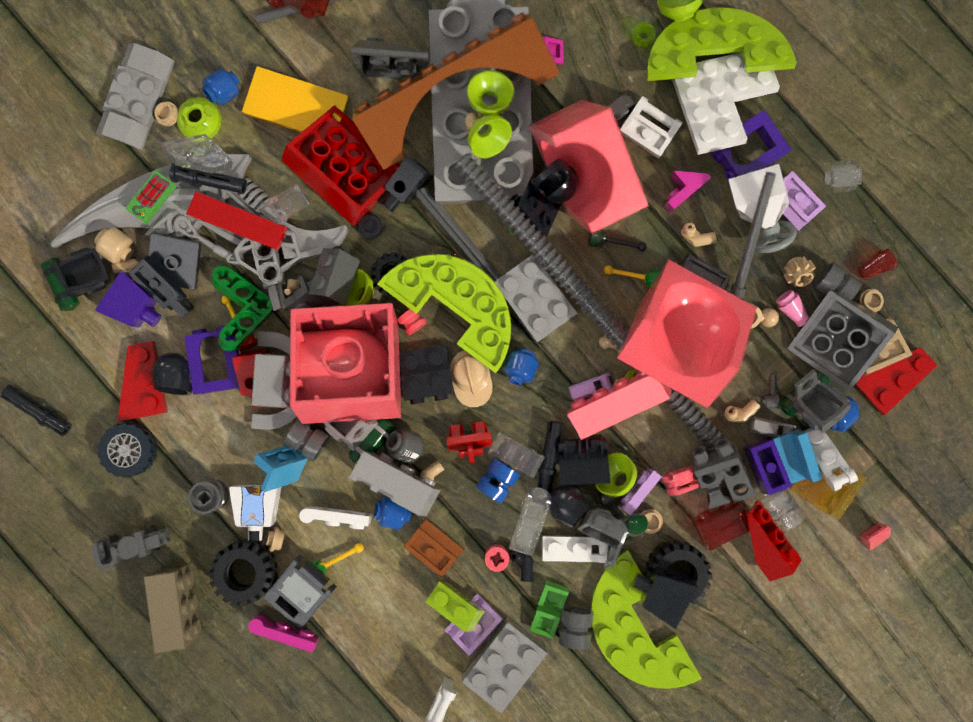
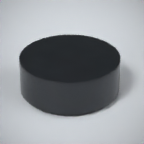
(370, 226)

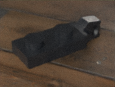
(160, 287)

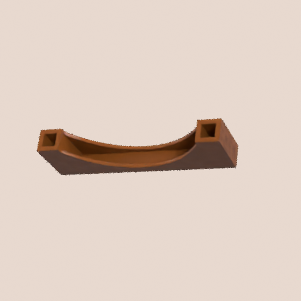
(512, 48)

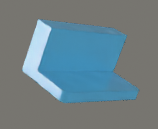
(798, 456)
(281, 466)

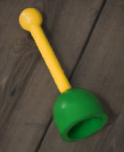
(649, 277)
(323, 566)

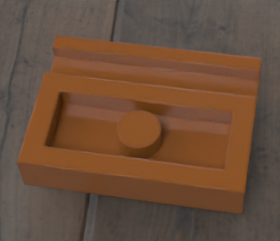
(433, 547)

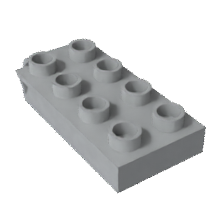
(511, 167)

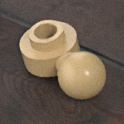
(767, 317)

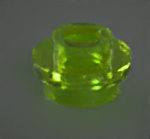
(646, 28)

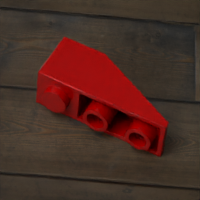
(770, 546)

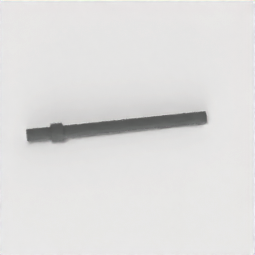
(739, 288)

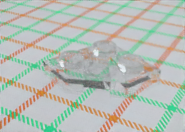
(197, 153)

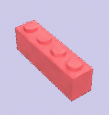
(616, 403)

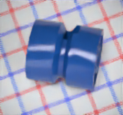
(503, 473)

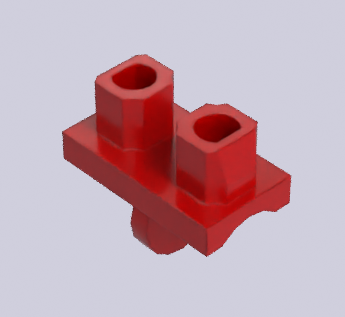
(469, 444)

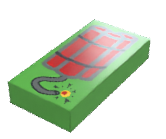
(151, 197)

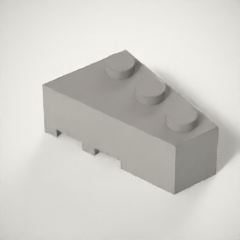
(396, 482)

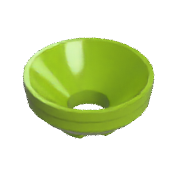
(678, 9)
(492, 84)
(209, 122)
(493, 139)
(361, 282)
(619, 465)

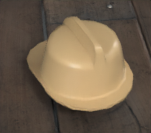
(470, 380)

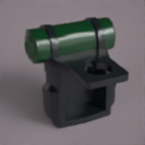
(75, 276)

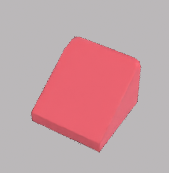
(875, 535)

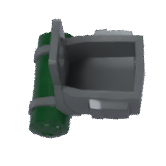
(816, 401)
(612, 530)

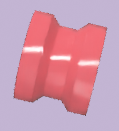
(412, 321)
(496, 552)

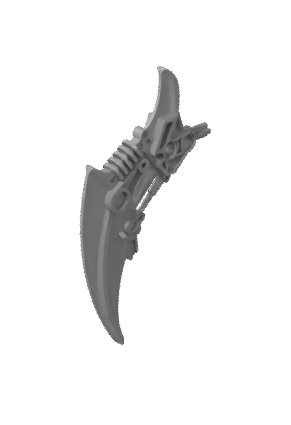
(173, 221)

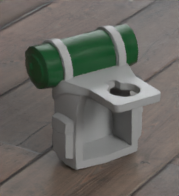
(361, 435)

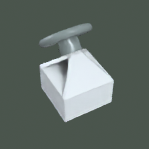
(746, 195)

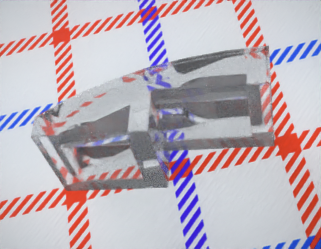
(516, 455)

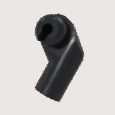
(525, 562)

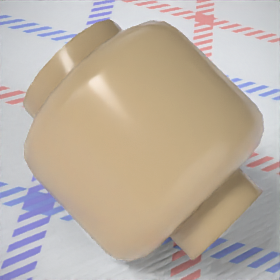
(114, 245)

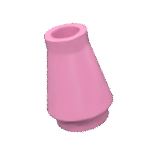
(793, 307)

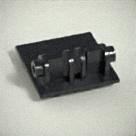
(537, 207)
(583, 461)

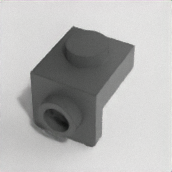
(301, 298)

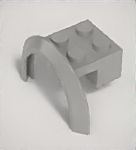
(272, 382)

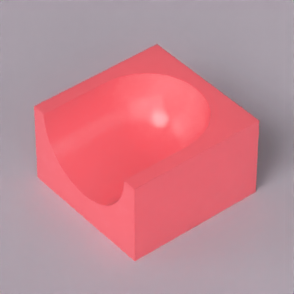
(592, 145)
(688, 334)
(345, 363)

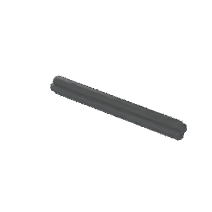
(455, 232)

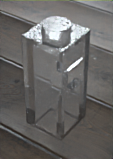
(530, 521)

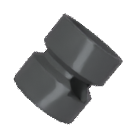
(834, 279)
(306, 439)
(208, 496)
(576, 625)

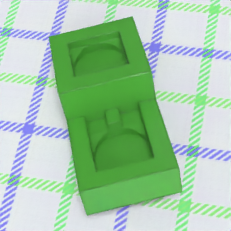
(549, 609)

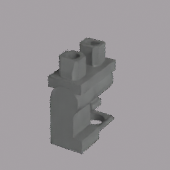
(719, 466)
(140, 543)

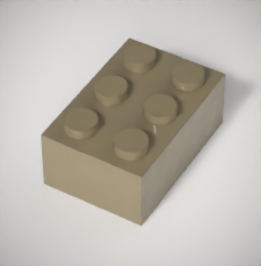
(172, 608)

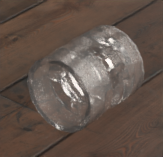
(783, 512)

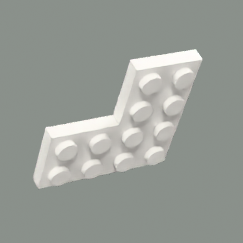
(711, 98)

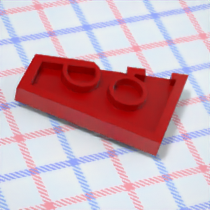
(892, 383)
(137, 393)

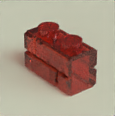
(721, 525)

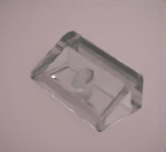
(284, 204)

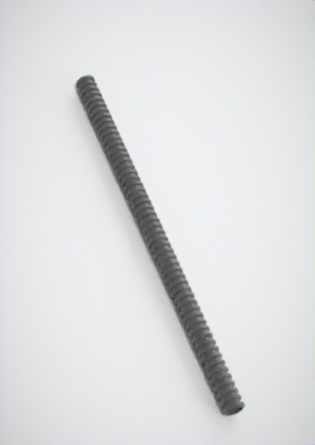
(575, 286)

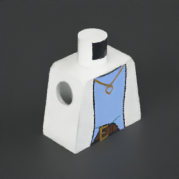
(254, 508)

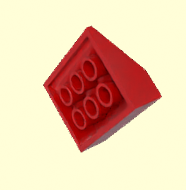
(339, 165)

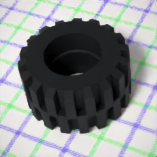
(682, 551)
(229, 586)

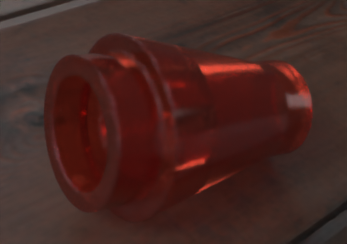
(878, 264)

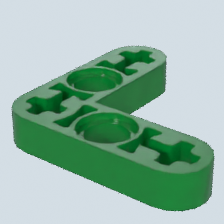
(248, 311)

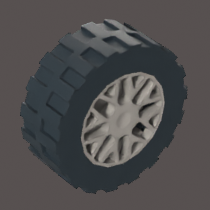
(127, 449)

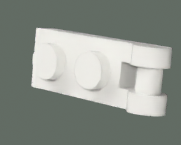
(830, 460)
(334, 517)
(572, 549)

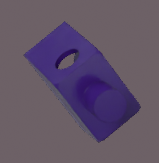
(128, 303)

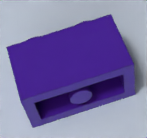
(767, 466)

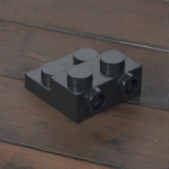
(425, 374)

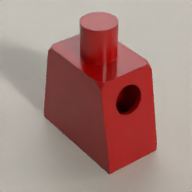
(244, 368)

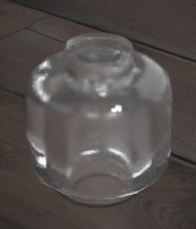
(843, 176)

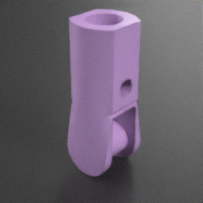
(587, 388)

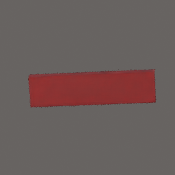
(236, 221)

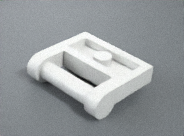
(646, 133)
(444, 697)

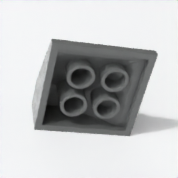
(387, 60)
(842, 339)

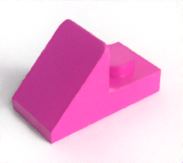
(688, 183)

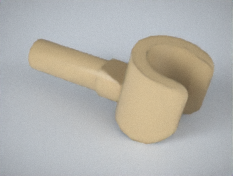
(471, 118)
(292, 286)

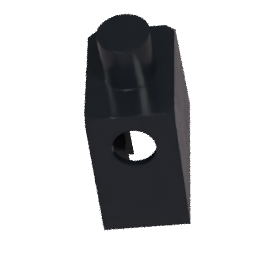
(413, 176)
(666, 594)

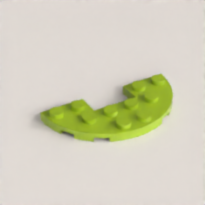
(718, 32)
(466, 292)
(625, 638)

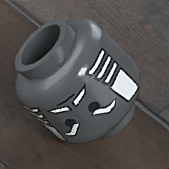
(405, 445)

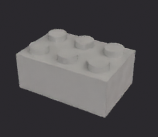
(535, 298)
(504, 664)

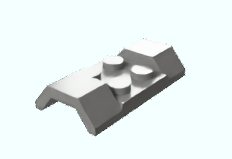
(134, 95)

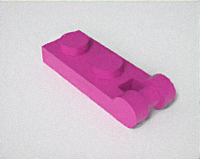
(283, 633)

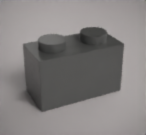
(334, 277)

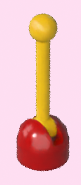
(251, 341)

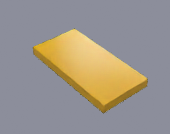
(289, 100)

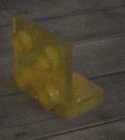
(824, 498)

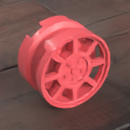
(680, 481)

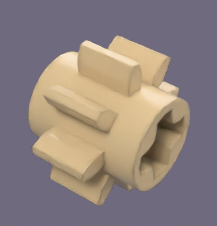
(799, 271)

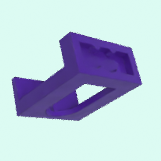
(771, 137)
(195, 364)

